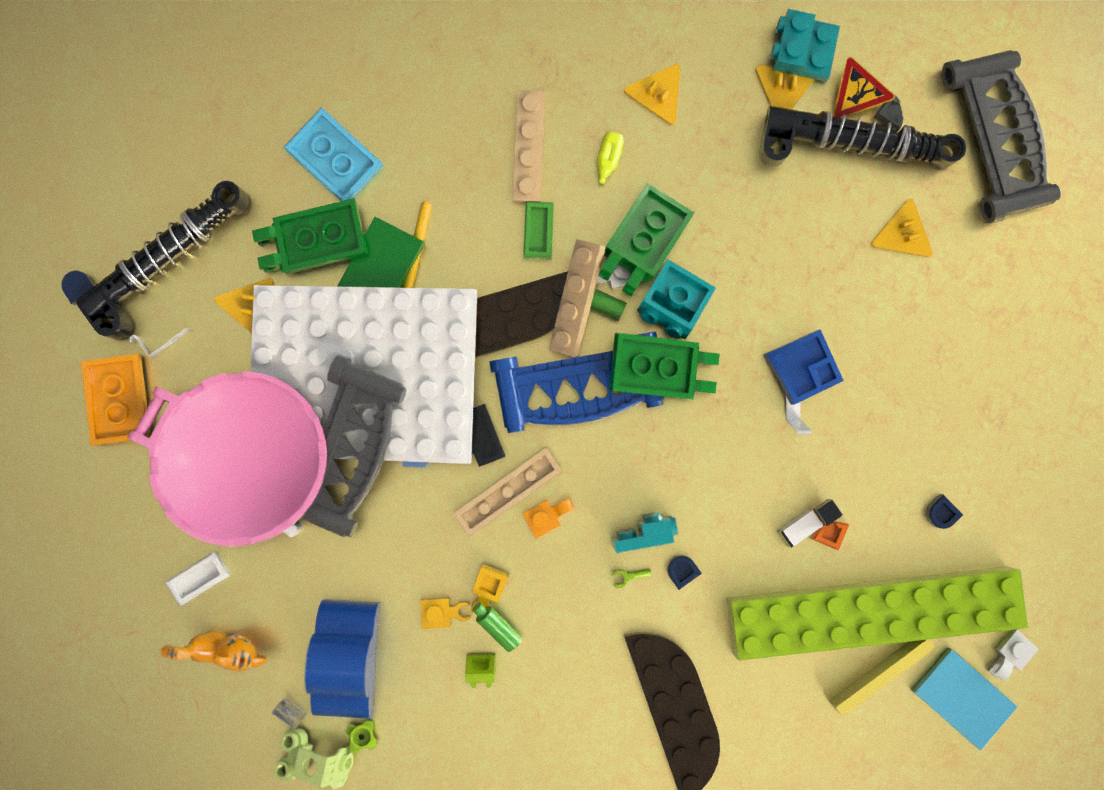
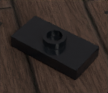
(485, 440)

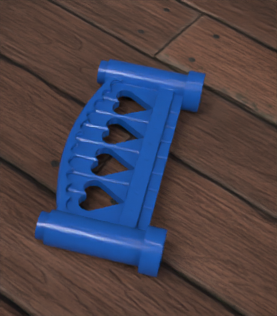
(517, 384)

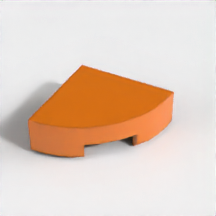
(831, 535)

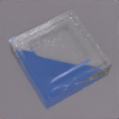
(289, 713)

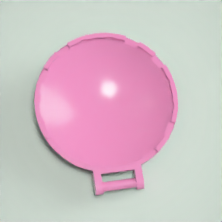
(234, 457)

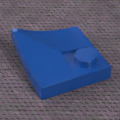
(804, 367)

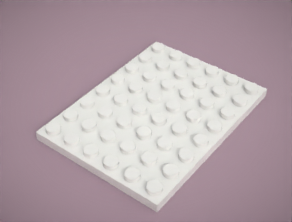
(400, 333)

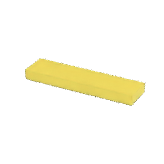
(880, 675)

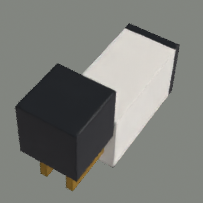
(808, 523)

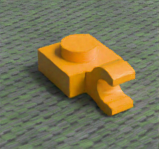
(544, 517)

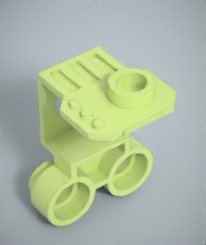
(330, 770)

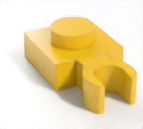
(488, 585)
(438, 612)

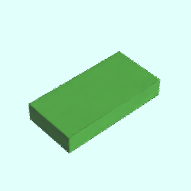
(538, 230)

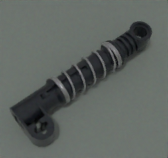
(851, 134)
(135, 272)

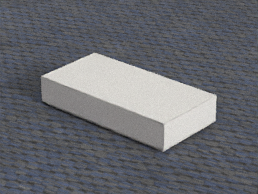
(198, 578)

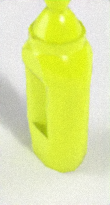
(609, 154)

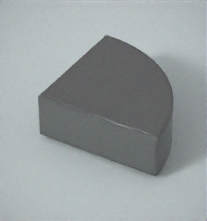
(890, 112)

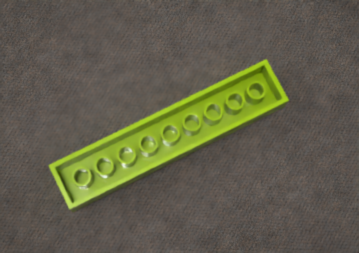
(876, 613)

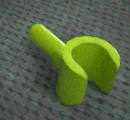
(630, 576)

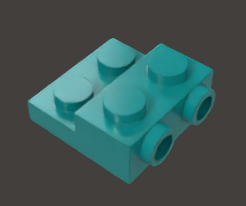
(804, 45)
(675, 300)
(653, 531)

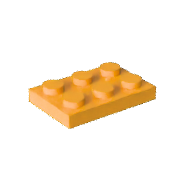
(114, 397)

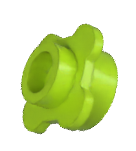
(368, 740)

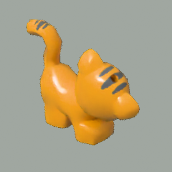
(230, 652)

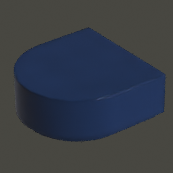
(76, 284)
(942, 513)
(682, 570)

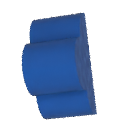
(343, 659)

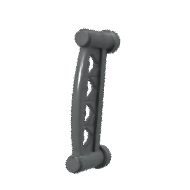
(1009, 193)
(355, 388)

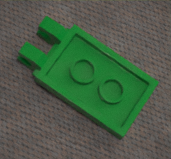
(645, 237)
(313, 238)
(388, 258)
(659, 366)

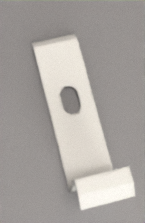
(133, 338)
(793, 418)

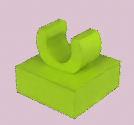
(480, 669)

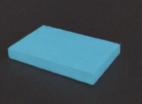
(333, 156)
(964, 698)

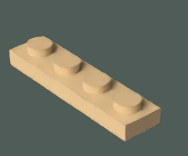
(529, 146)
(577, 298)
(507, 492)

